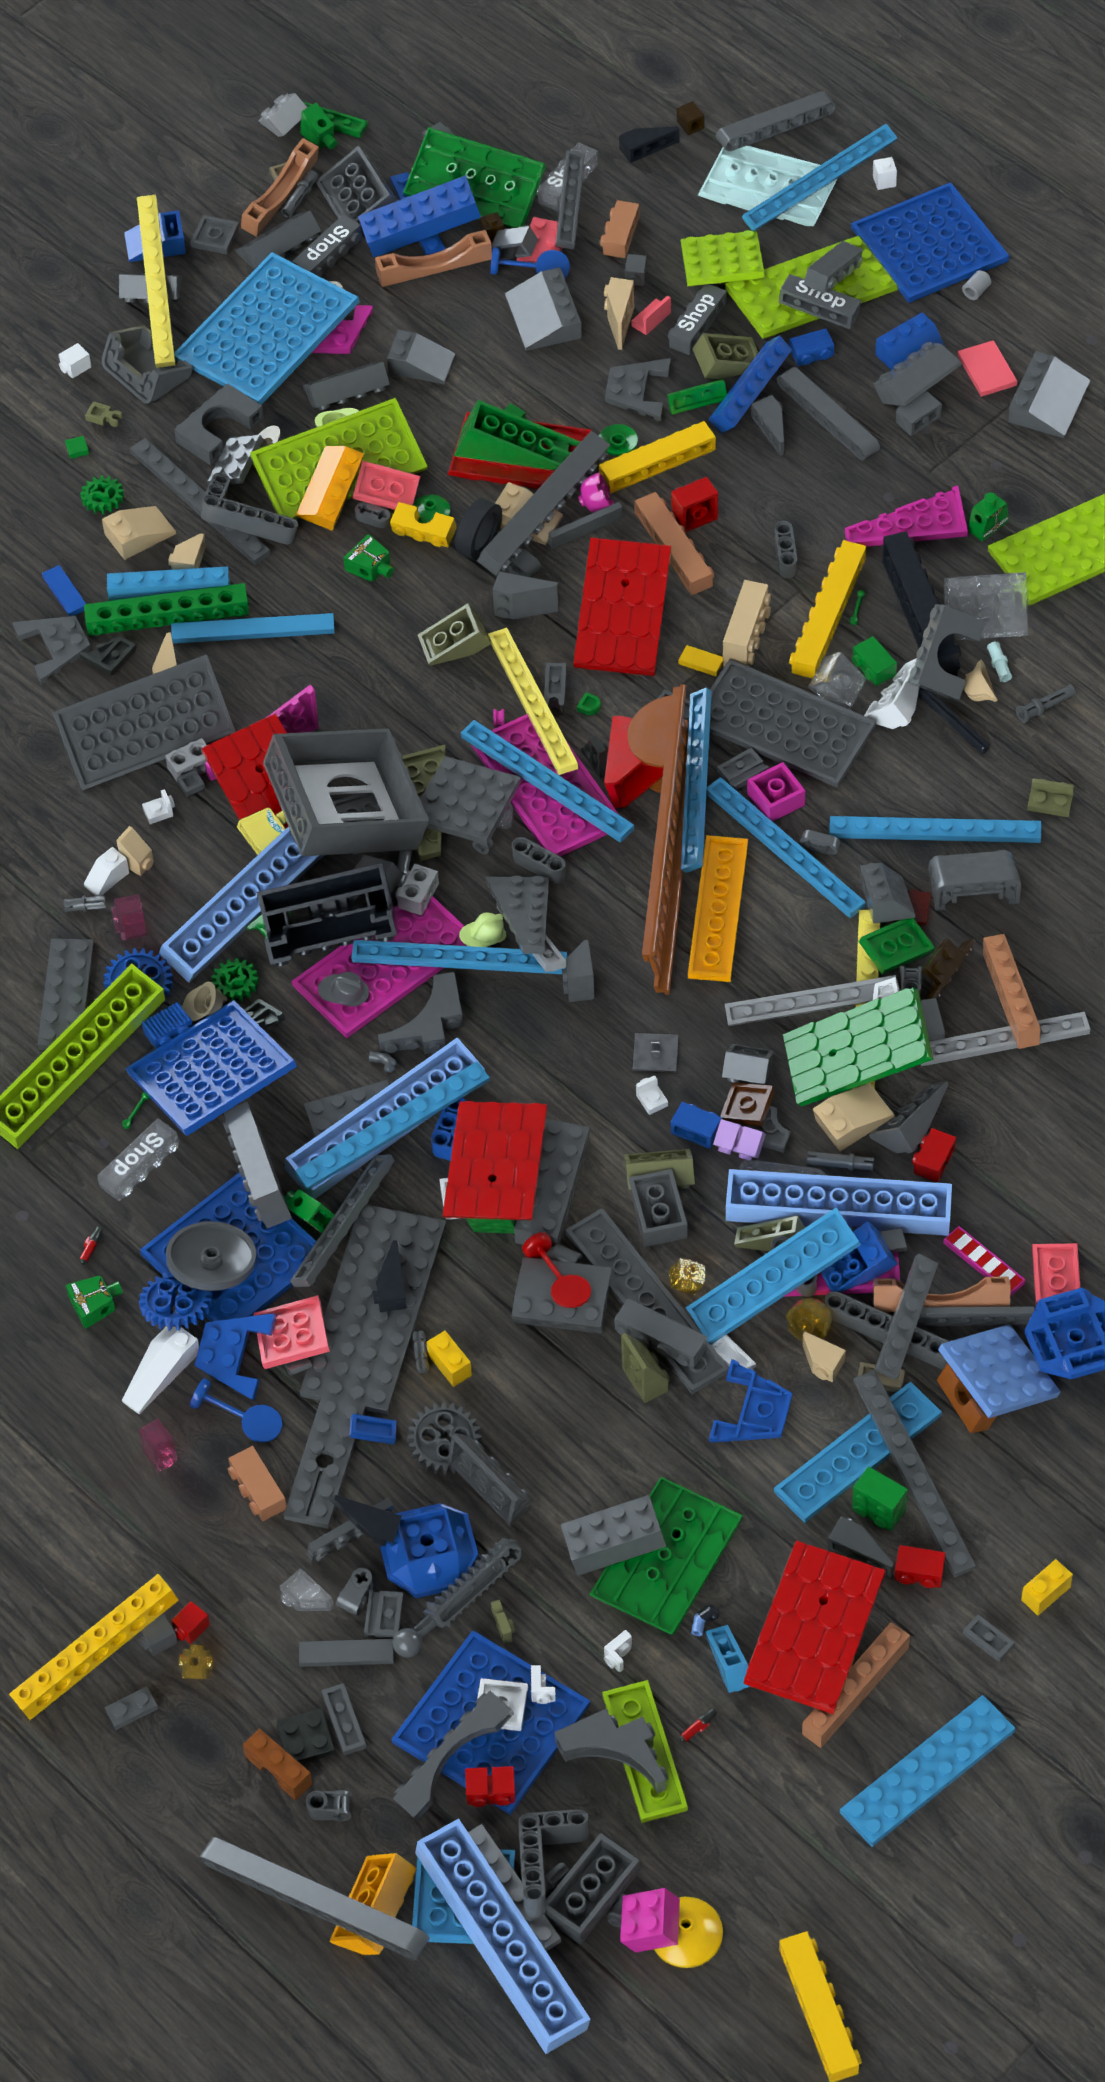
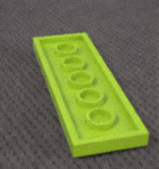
(629, 1704)

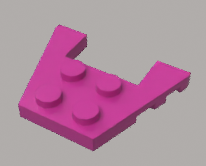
(346, 333)

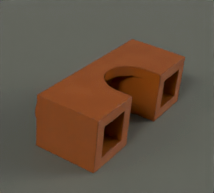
(963, 1401)
(288, 1772)

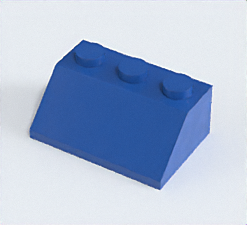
(906, 339)

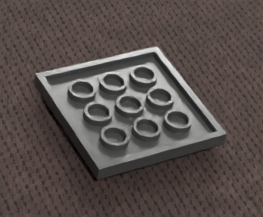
(468, 799)

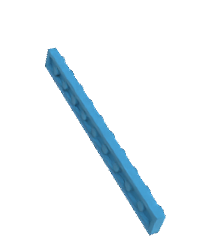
(819, 177)
(696, 780)
(547, 781)
(935, 829)
(785, 848)
(447, 956)
(392, 1126)

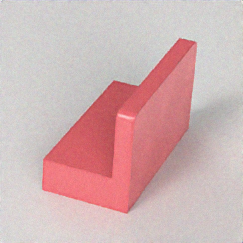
(652, 315)

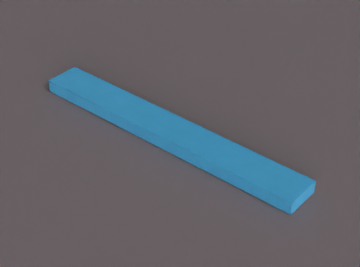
(252, 628)

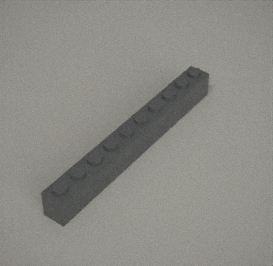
(543, 503)

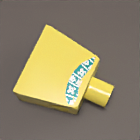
(262, 828)

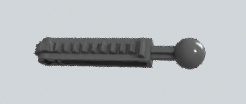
(506, 1553)

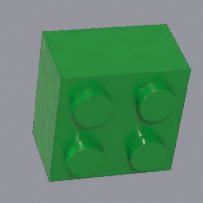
(879, 1499)

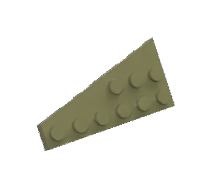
(422, 768)

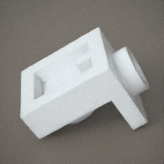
(159, 808)
(651, 1095)
(617, 1647)
(540, 1693)

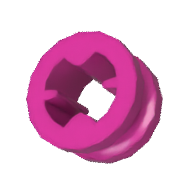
(499, 718)

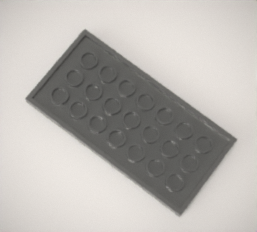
(143, 721)
(787, 723)

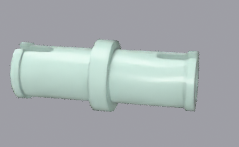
(999, 661)

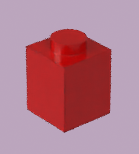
(190, 1623)

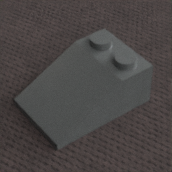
(419, 358)
(524, 596)
(658, 1208)

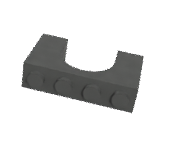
(224, 404)
(927, 671)

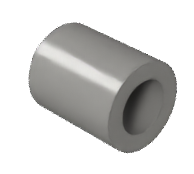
(976, 285)

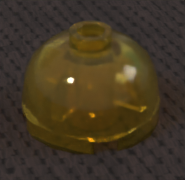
(809, 1316)

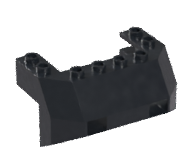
(330, 913)

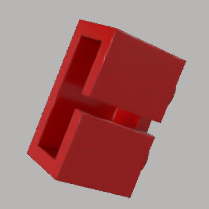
(935, 1151)
(919, 1566)
(490, 1789)

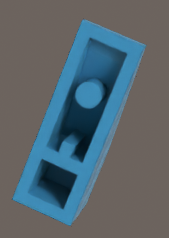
(728, 1658)

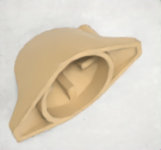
(978, 684)

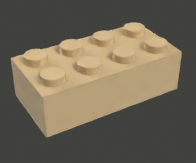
(747, 623)

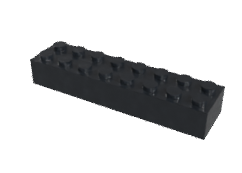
(916, 594)

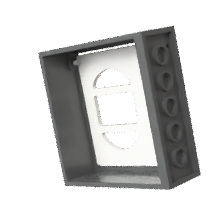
(305, 764)

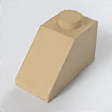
(188, 553)
(136, 851)
(823, 1357)

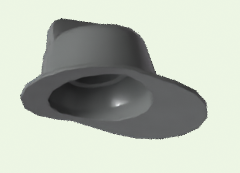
(344, 989)

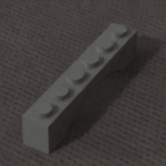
(485, 1718)

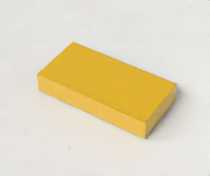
(701, 660)

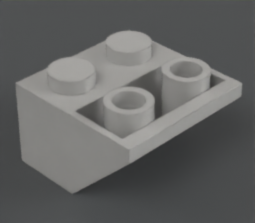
(283, 114)

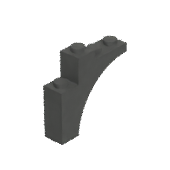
(426, 1029)
(602, 1737)

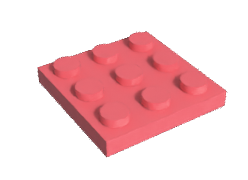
(296, 1333)

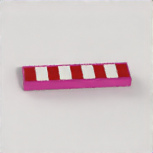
(981, 1258)

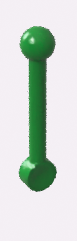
(854, 620)
(127, 1122)

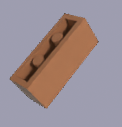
(620, 229)
(256, 1484)

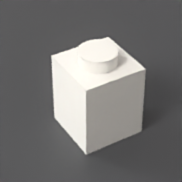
(884, 173)
(74, 361)

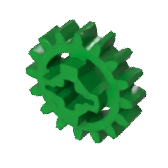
(102, 494)
(235, 979)

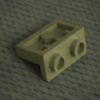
(1050, 797)

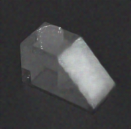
(305, 1594)

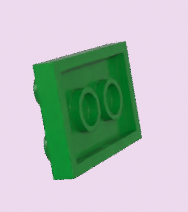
(896, 945)

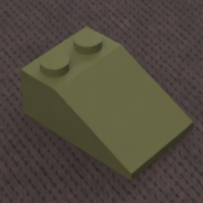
(724, 355)
(454, 636)
(643, 1369)

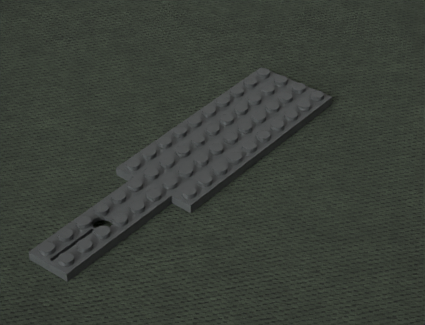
(364, 1349)

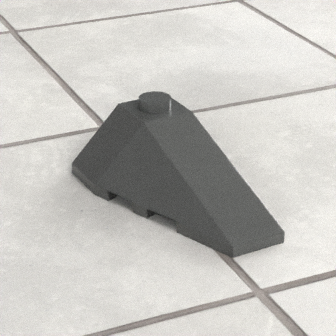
(912, 1122)

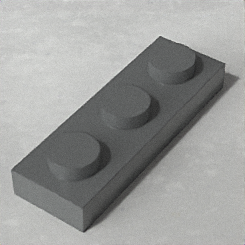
(343, 1719)

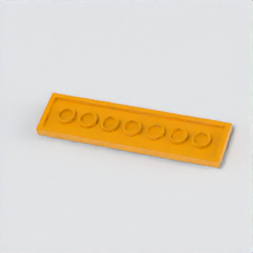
(718, 909)

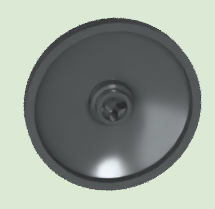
(211, 1256)

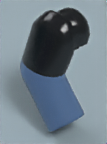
(701, 1617)

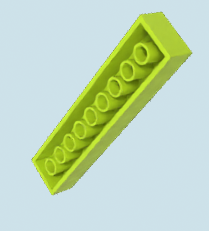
(77, 1054)

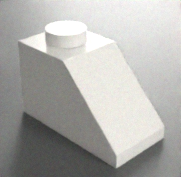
(106, 872)

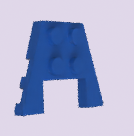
(224, 1348)
(762, 1412)

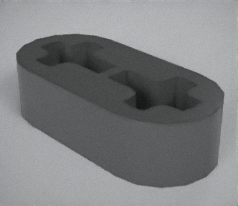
(373, 515)
(820, 842)

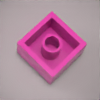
(776, 792)
(650, 1920)

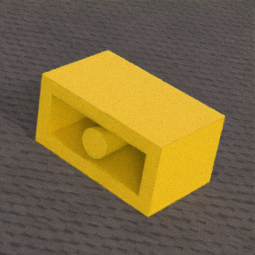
(449, 1358)
(1046, 1587)

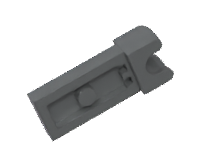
(555, 685)

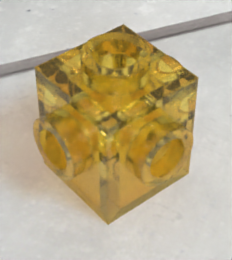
(687, 1276)
(189, 1669)

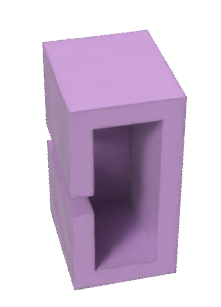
(739, 1139)

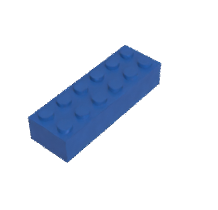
(419, 216)

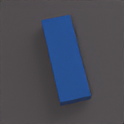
(64, 590)

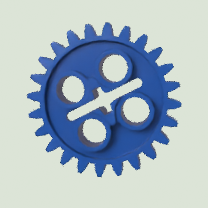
(153, 965)
(161, 1296)

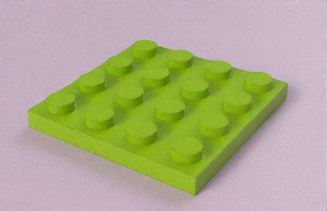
(722, 258)

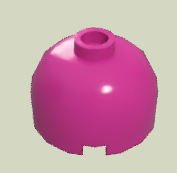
(595, 493)

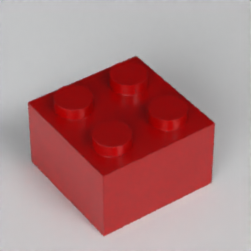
(695, 504)

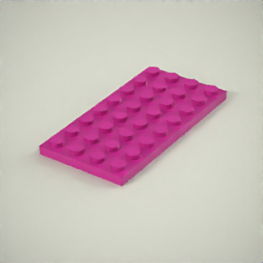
(547, 819)
(385, 982)

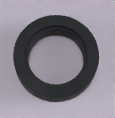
(478, 528)

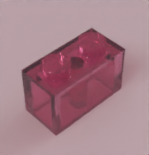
(129, 917)
(158, 1445)

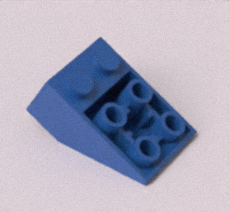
(171, 237)
(863, 1263)

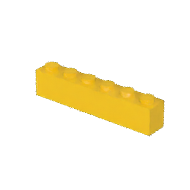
(658, 456)
(819, 2006)

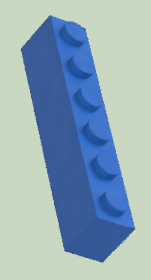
(750, 384)

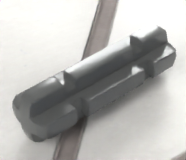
(420, 1351)

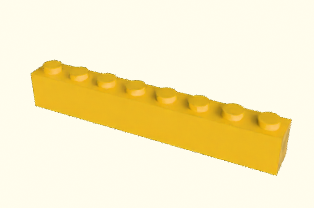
(828, 609)

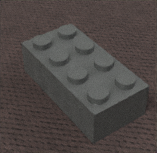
(613, 1535)
(591, 1888)

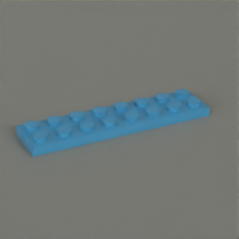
(773, 1276)
(848, 1457)
(927, 1770)

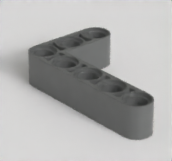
(244, 517)
(539, 1830)

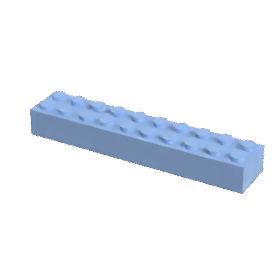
(234, 907)
(425, 1076)
(881, 1202)
(502, 1936)

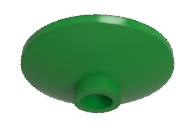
(621, 439)
(429, 505)

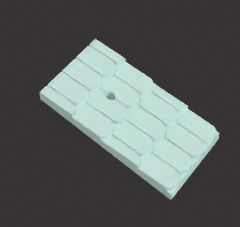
(754, 175)

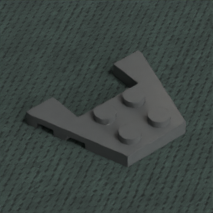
(628, 385)
(62, 638)

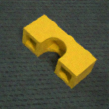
(437, 531)

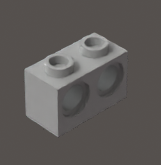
(187, 759)
(417, 889)

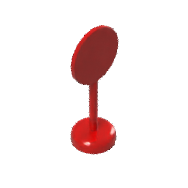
(567, 1290)

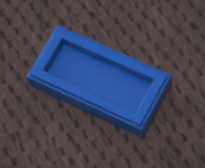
(372, 1429)

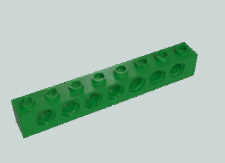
(166, 609)

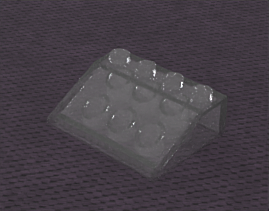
(994, 598)

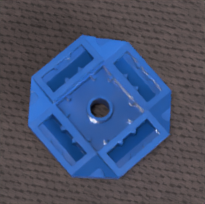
(1063, 1318)
(430, 1568)

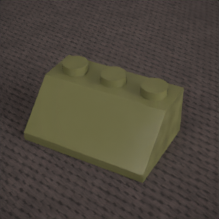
(678, 1160)

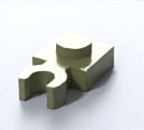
(101, 413)
(504, 1626)

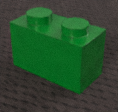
(874, 661)

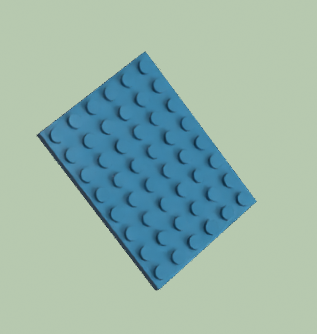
(266, 328)

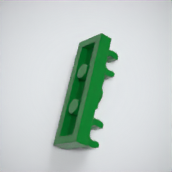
(696, 396)

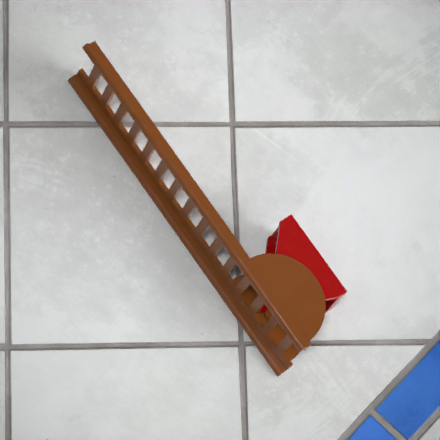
(653, 755)

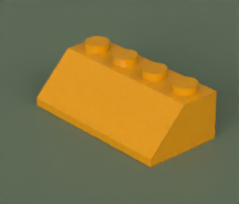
(330, 486)
(381, 1886)

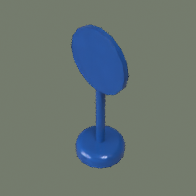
(546, 261)
(259, 1422)

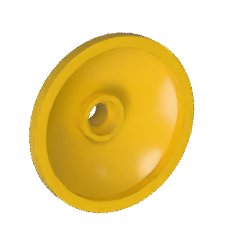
(697, 1942)

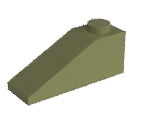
(761, 1235)

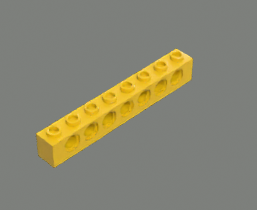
(94, 1647)

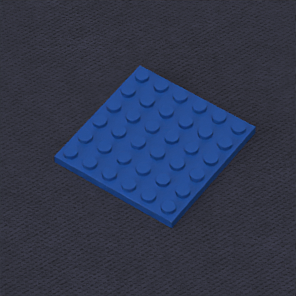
(930, 242)
(210, 1068)
(278, 1251)
(457, 1692)

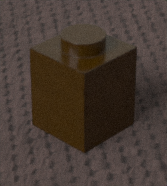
(690, 118)
(491, 224)

